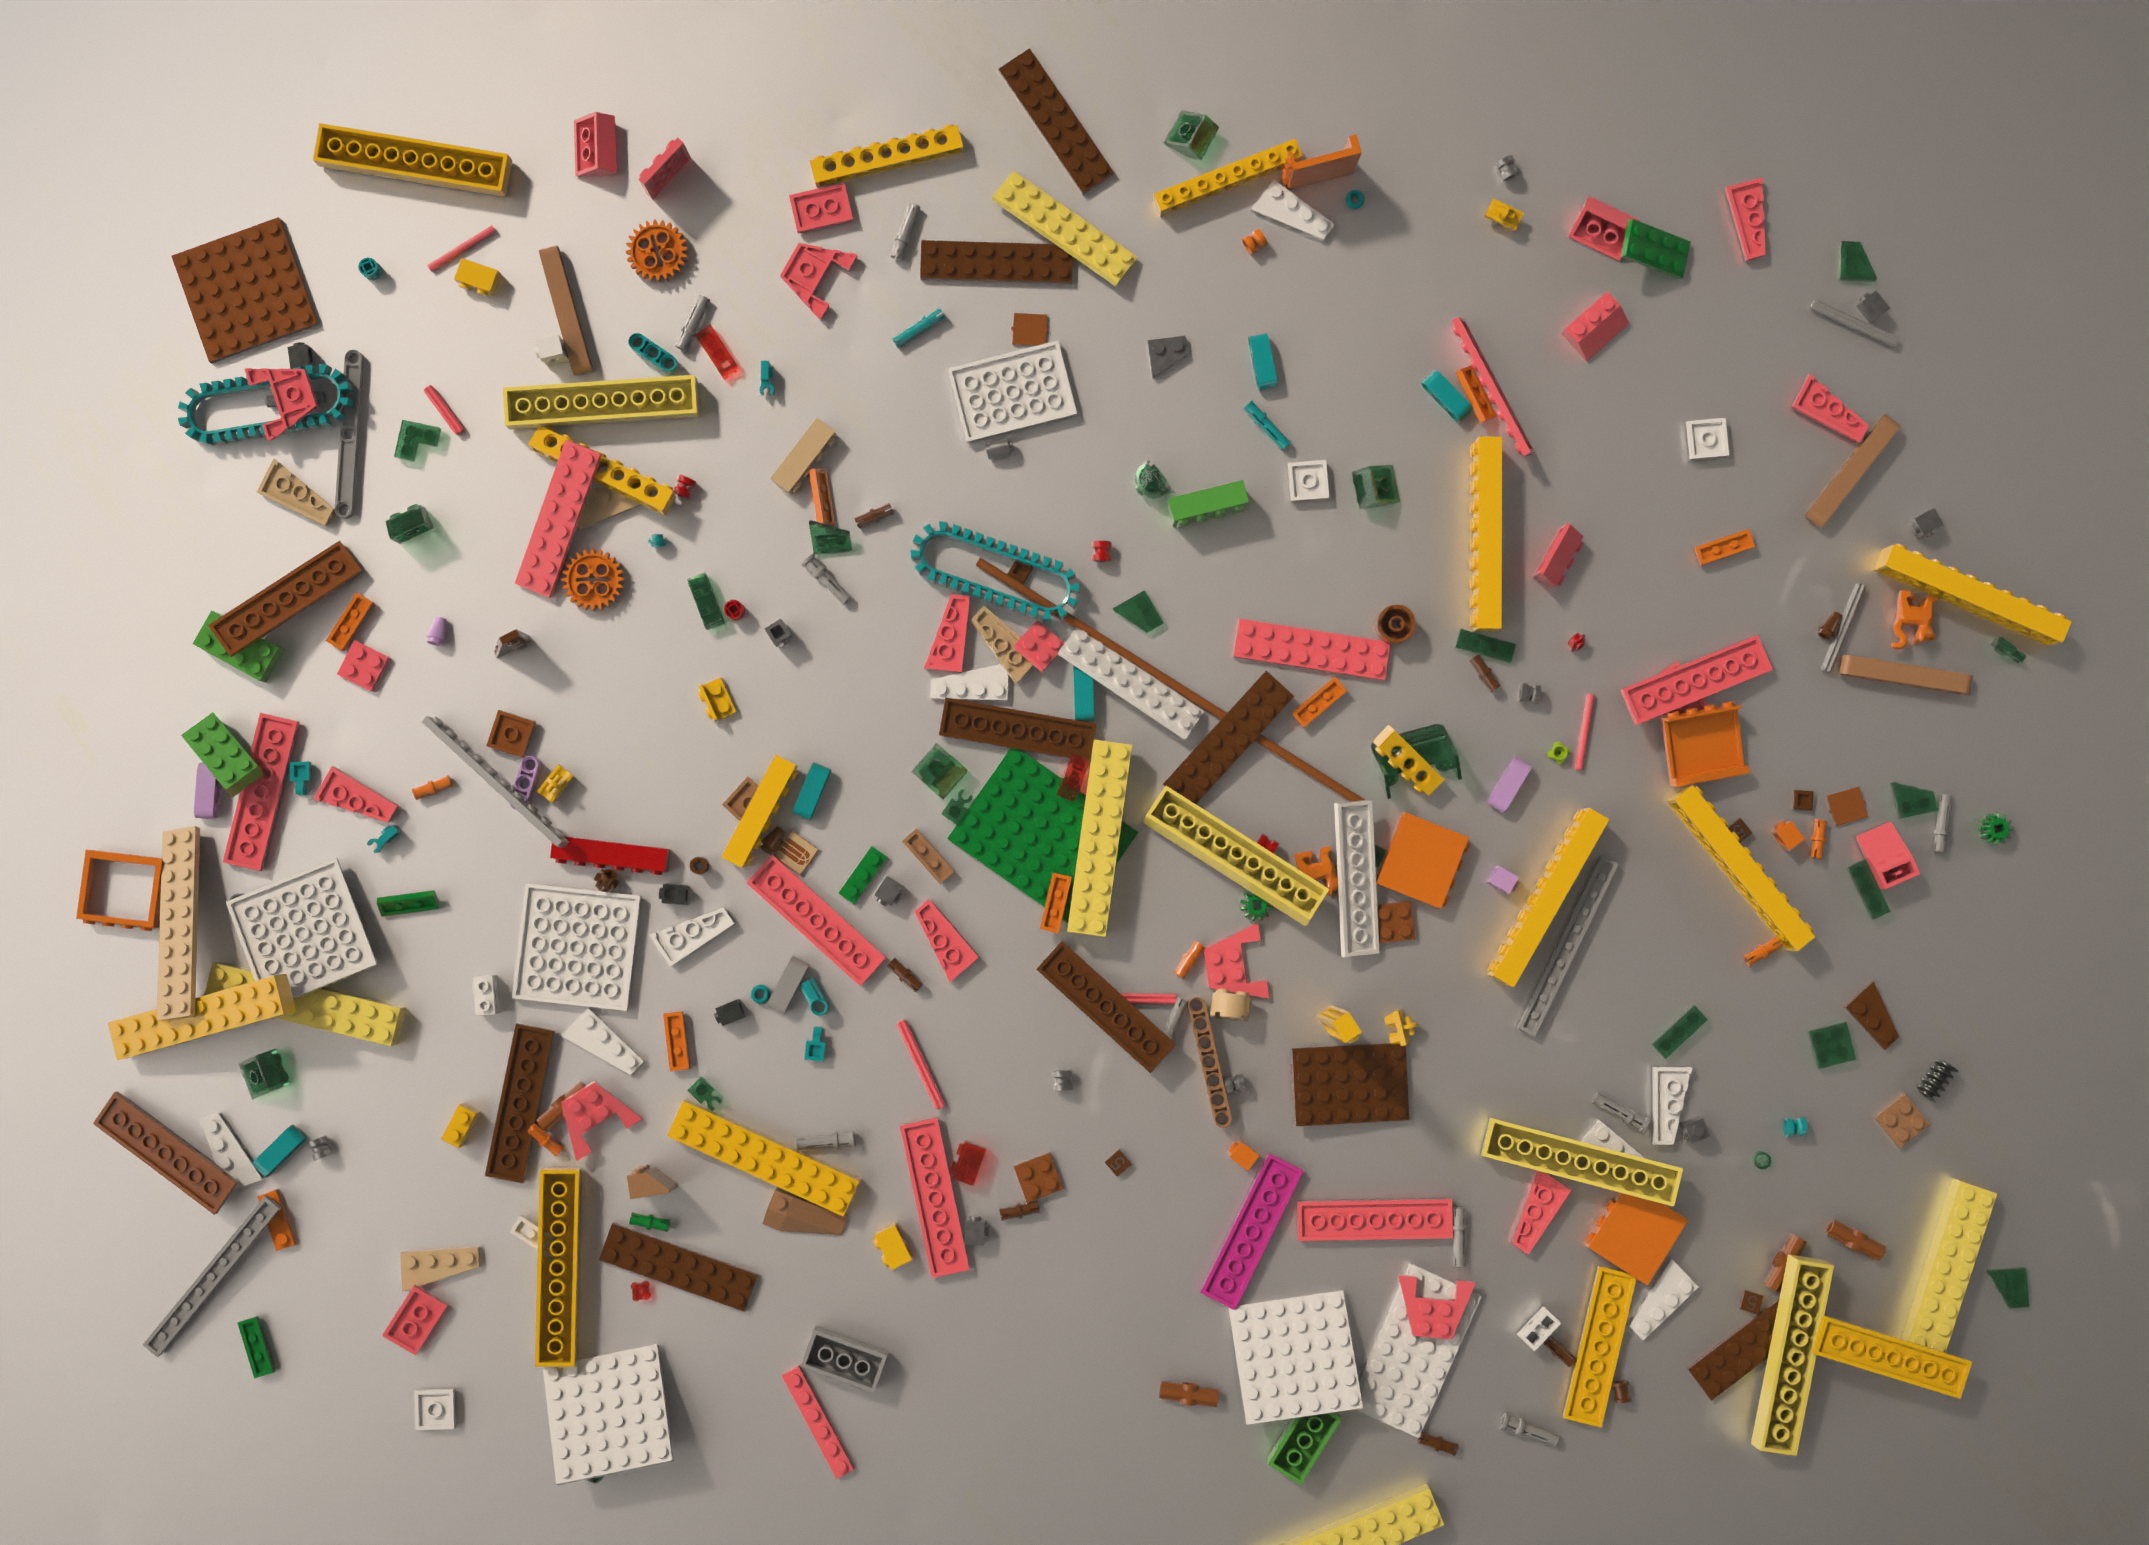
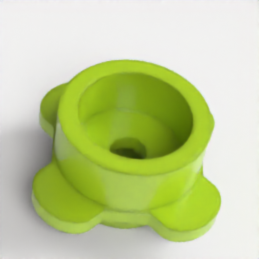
(1558, 747)

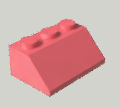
(595, 145)
(1601, 227)
(1596, 326)
(1559, 556)

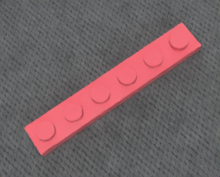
(817, 1422)

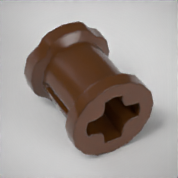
(695, 869)
(1621, 1391)

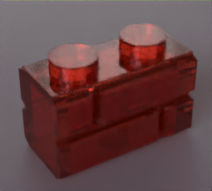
(1073, 777)
(968, 1163)

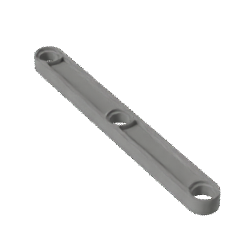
(349, 447)

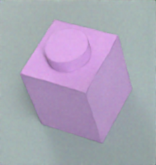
(1503, 880)

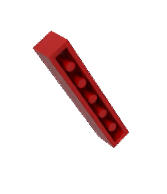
(613, 854)

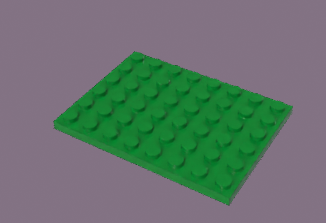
(1026, 828)

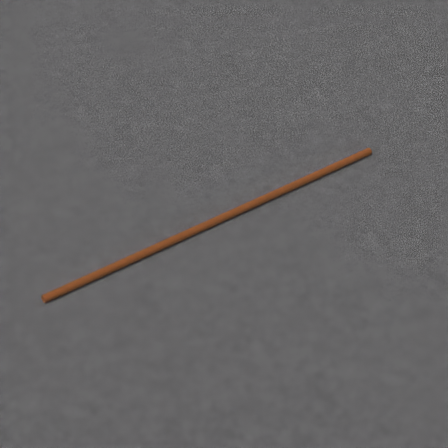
(1165, 679)

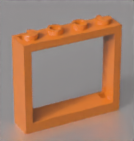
(86, 883)

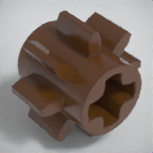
(606, 880)

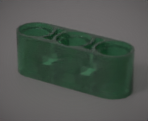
(705, 601)

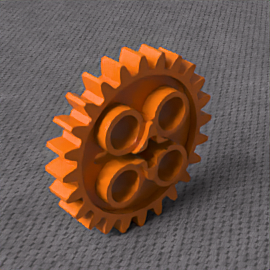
(672, 245)
(593, 562)

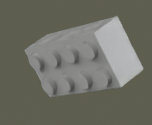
(844, 1359)

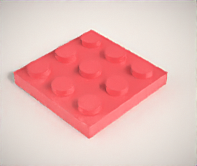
(664, 168)

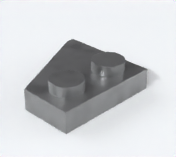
(1165, 353)

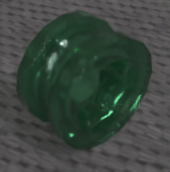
(1757, 1156)

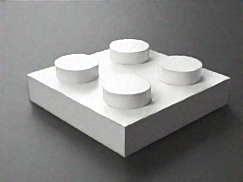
(1707, 438)
(1308, 480)
(435, 1409)

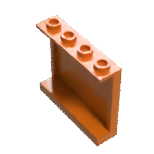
(1321, 167)
(1703, 744)
(1422, 860)
(1636, 1234)

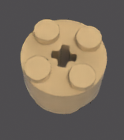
(1230, 1006)

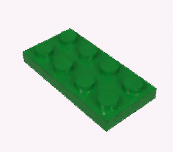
(1655, 249)

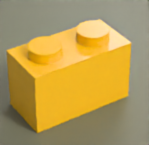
(477, 277)
(460, 1125)
(892, 1246)

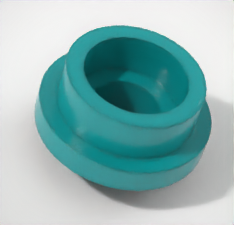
(1359, 195)
(657, 540)
(754, 994)

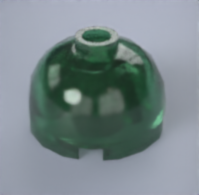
(1150, 481)

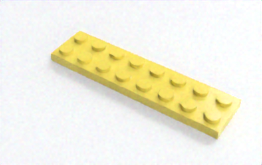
(1064, 228)

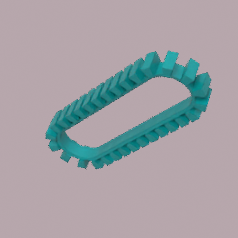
(218, 436)
(943, 581)

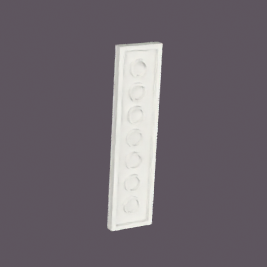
(1131, 683)
(1356, 878)

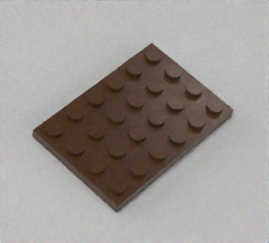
(1349, 1084)

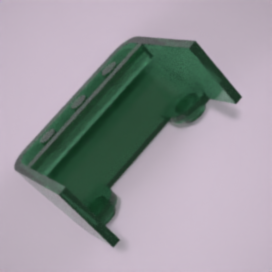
(1430, 743)

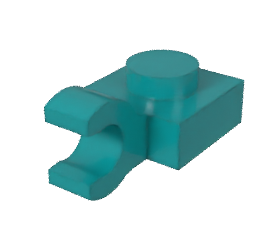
(767, 372)
(300, 773)
(387, 836)
(815, 1048)

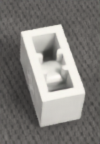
(551, 350)
(486, 995)
(1538, 1328)

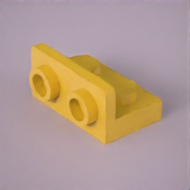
(717, 700)

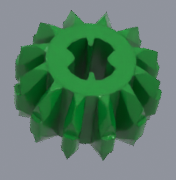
(2002, 826)
(1249, 905)

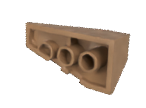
(795, 1214)

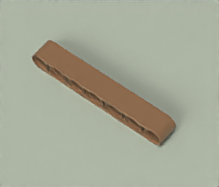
(565, 310)
(1852, 470)
(1906, 674)
(1209, 1071)

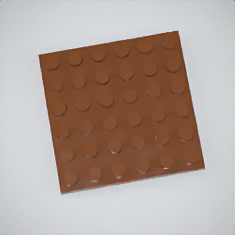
(244, 290)

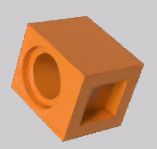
(1787, 835)
(1243, 1154)

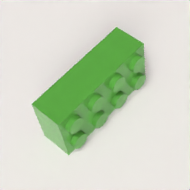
(1207, 503)
(256, 660)
(222, 754)
(1302, 1444)

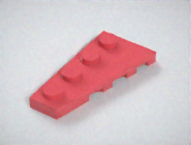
(347, 792)
(1541, 1206)

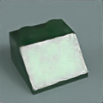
(1191, 134)
(1375, 486)
(408, 524)
(939, 771)
(264, 1073)

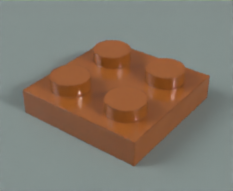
(511, 733)
(1395, 922)
(1038, 1177)

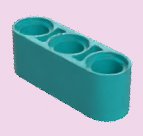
(648, 346)
(1262, 361)
(1446, 396)
(1083, 695)
(811, 791)
(279, 1151)

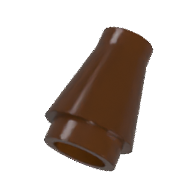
(1829, 628)
(772, 841)

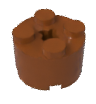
(1391, 614)

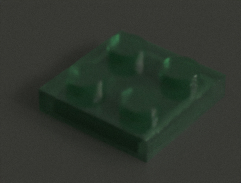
(1831, 1045)

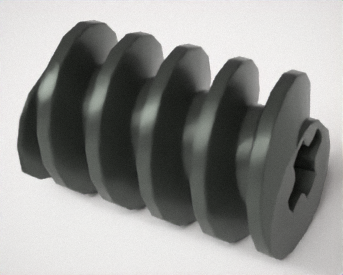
(1936, 1079)

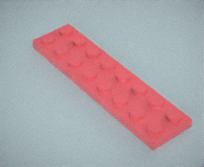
(1489, 381)
(558, 518)
(1311, 649)
(1696, 680)
(260, 800)
(816, 920)
(934, 1197)
(1374, 1219)

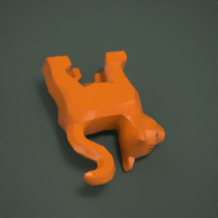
(1915, 616)
(1319, 871)

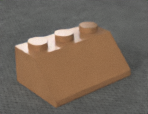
(649, 1182)

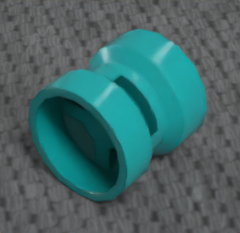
(371, 272)
(1795, 1127)

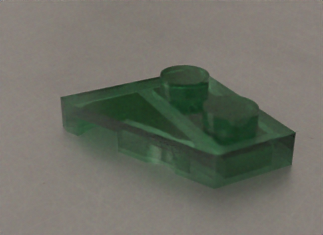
(1854, 263)
(829, 538)
(1140, 612)
(1912, 800)
(2011, 1285)

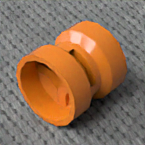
(1254, 241)

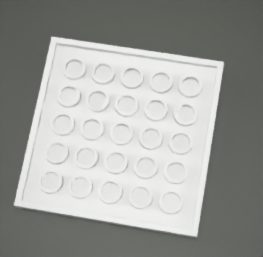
(303, 929)
(576, 947)
(1295, 1358)
(608, 1415)

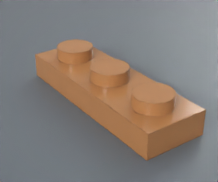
(928, 856)

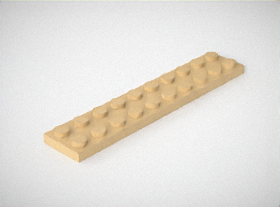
(178, 924)

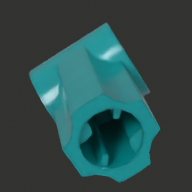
(814, 995)

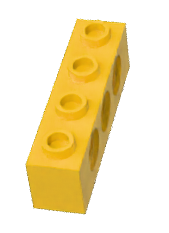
(1387, 741)

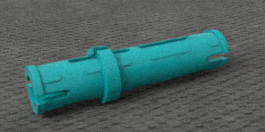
(920, 326)
(1264, 422)

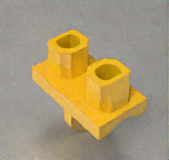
(1504, 214)
(555, 783)
(1401, 1036)

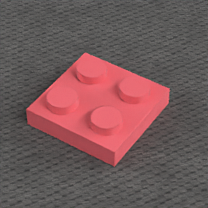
(1039, 646)
(363, 665)

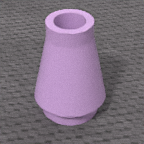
(436, 634)

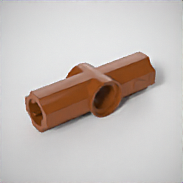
(555, 1113)
(1855, 1240)
(1793, 1246)
(1189, 1393)

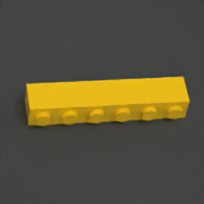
(759, 812)

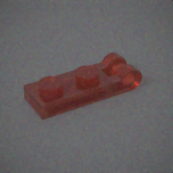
(716, 351)

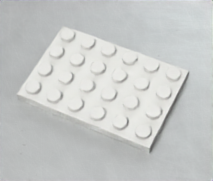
(1012, 391)

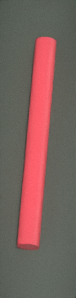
(461, 248)
(1584, 732)

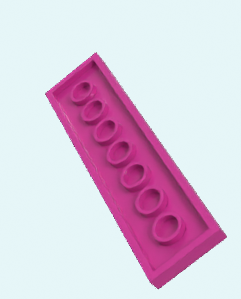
(1251, 1231)

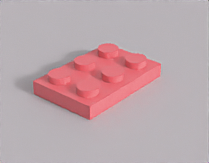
(821, 208)
(414, 1319)

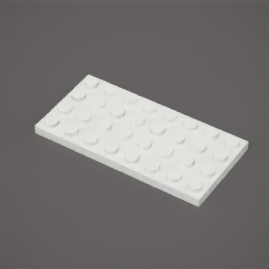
(1409, 1370)

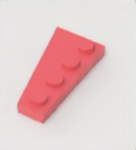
(1748, 215)
(1823, 407)
(950, 641)
(946, 942)

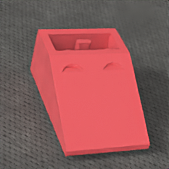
(1887, 855)

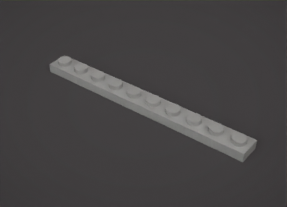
(502, 786)
(1567, 945)
(212, 1276)

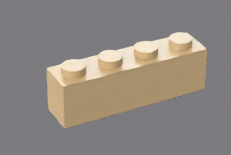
(803, 456)

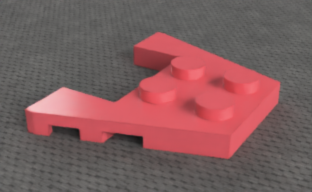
(808, 268)
(292, 395)
(1226, 964)
(589, 1108)
(1434, 1316)

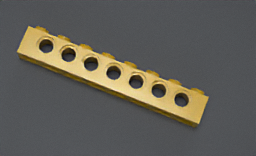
(896, 160)
(1225, 178)
(660, 503)
(1339, 1024)

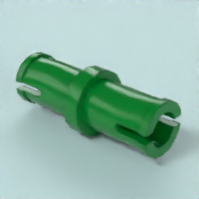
(649, 1222)

